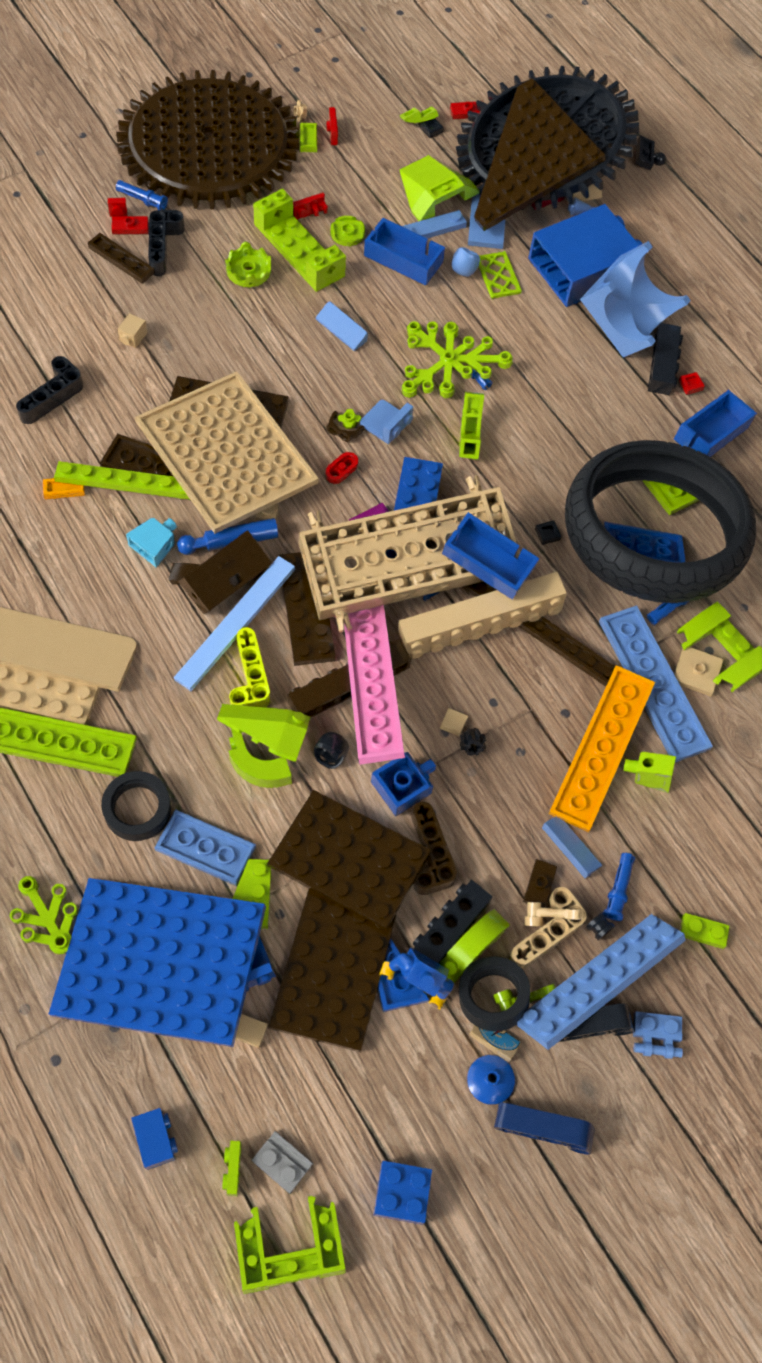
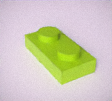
(704, 930)
(232, 1156)

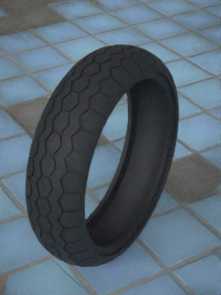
(677, 467)

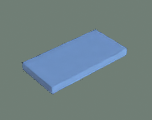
(491, 237)
(205, 847)

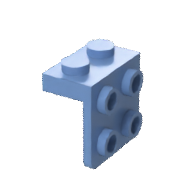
(386, 420)

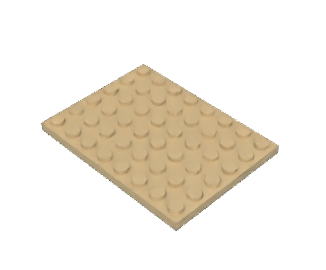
(226, 451)

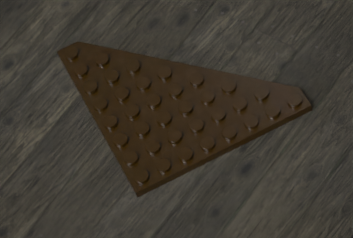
(534, 156)

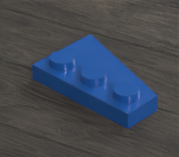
(398, 992)

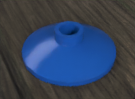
(482, 1088)

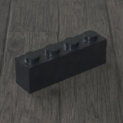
(665, 358)

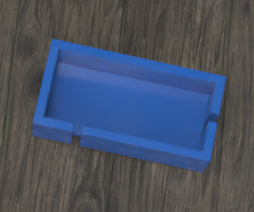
(404, 251)
(715, 424)
(489, 555)

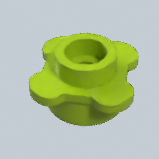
(349, 419)

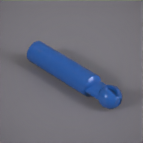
(260, 530)

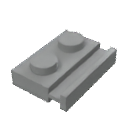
(282, 1162)

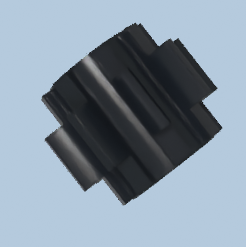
(472, 741)

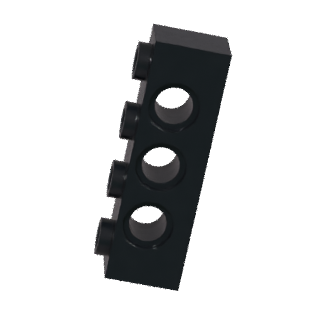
(478, 901)

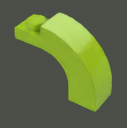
(471, 425)
(257, 772)
(474, 943)

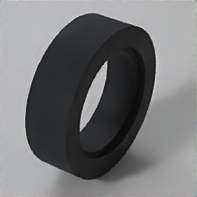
(133, 780)
(494, 1020)

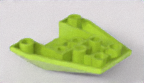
(432, 182)

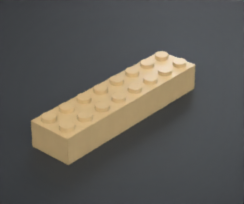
(481, 616)

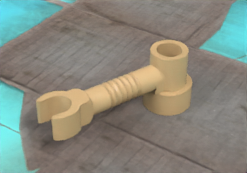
(536, 913)

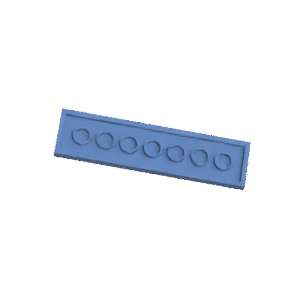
(667, 703)
(600, 981)

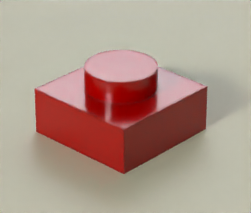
(117, 207)
(691, 383)

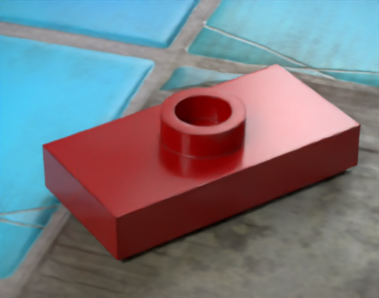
(460, 109)
(331, 126)
(129, 225)

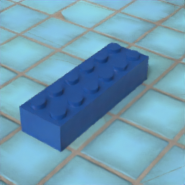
(417, 486)

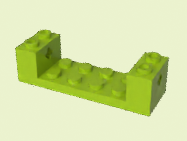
(314, 263)

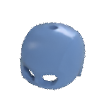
(465, 262)

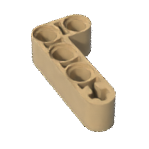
(545, 933)

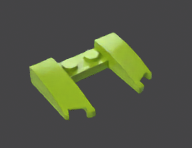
(715, 622)
(322, 1261)

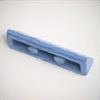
(342, 326)
(571, 846)

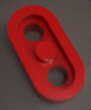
(339, 468)

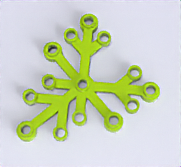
(448, 358)

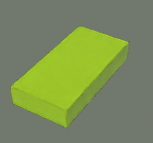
(308, 137)

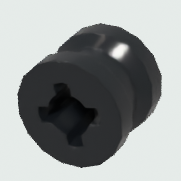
(600, 926)

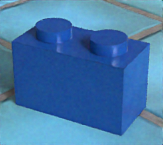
(153, 1138)

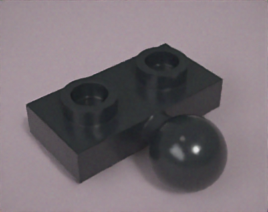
(645, 154)

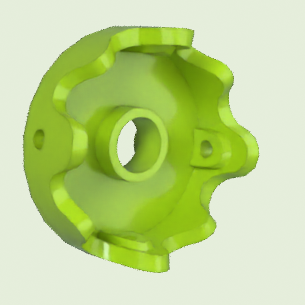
(245, 258)

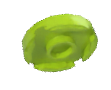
(347, 231)

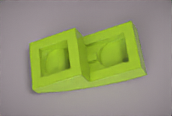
(415, 116)

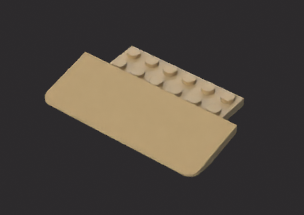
(58, 665)

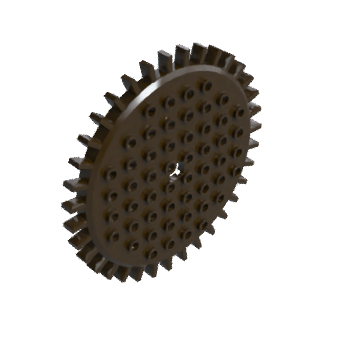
(172, 127)

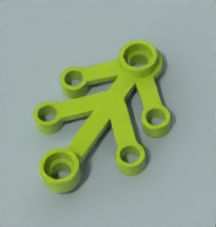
(47, 918)

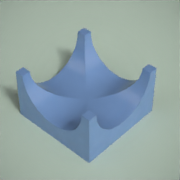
(629, 303)

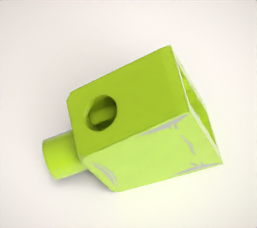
(652, 770)

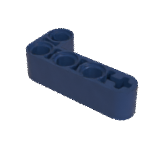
(545, 1126)

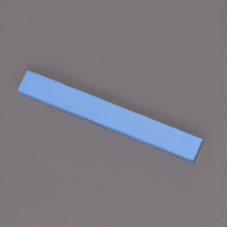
(237, 619)

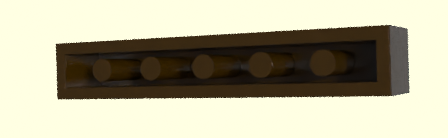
(335, 687)

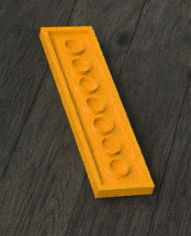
(601, 748)

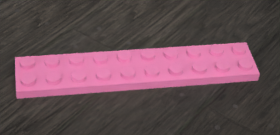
(373, 687)

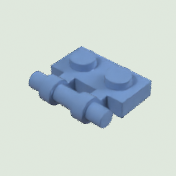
(658, 1027)

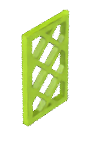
(507, 265)

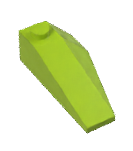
(274, 727)

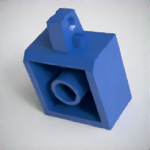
(403, 782)

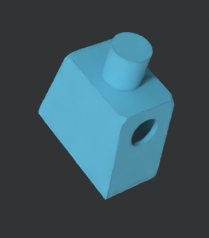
(152, 539)

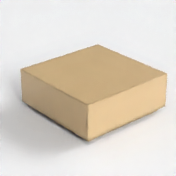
(454, 722)

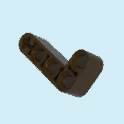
(438, 844)

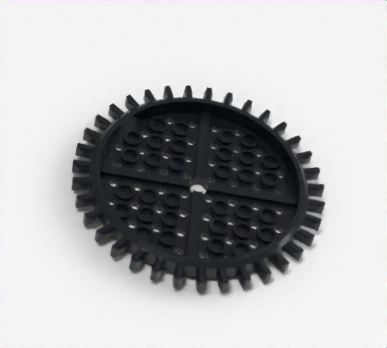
(584, 100)

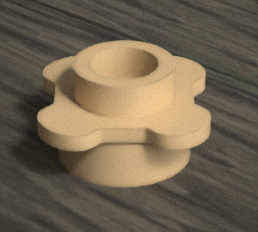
(300, 111)

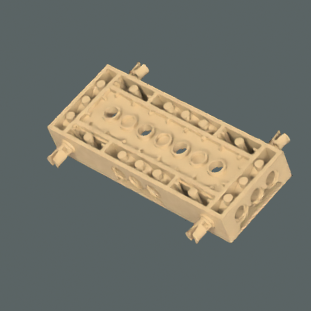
(412, 572)

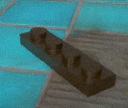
(121, 258)

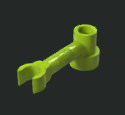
(506, 1000)

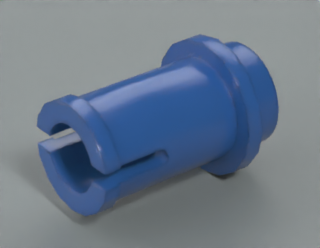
(482, 382)

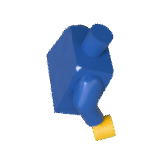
(422, 973)

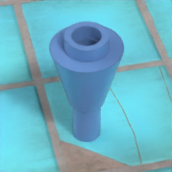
(578, 207)

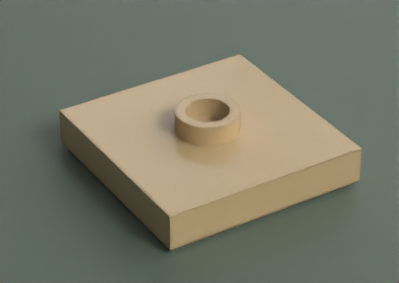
(697, 670)

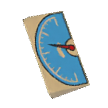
(497, 1041)

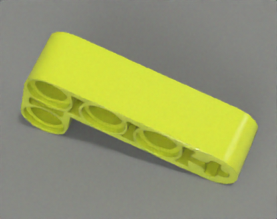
(251, 668)

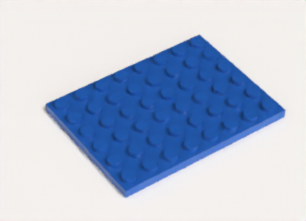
(159, 961)

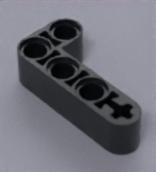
(160, 225)
(44, 399)
(607, 1020)

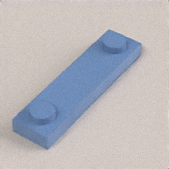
(438, 225)

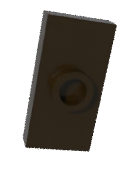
(540, 882)

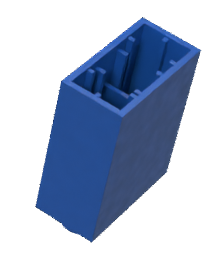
(579, 251)

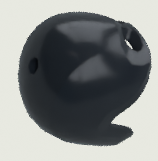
(331, 747)

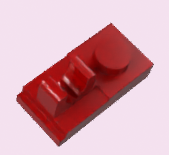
(310, 205)

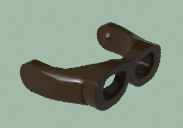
(349, 434)

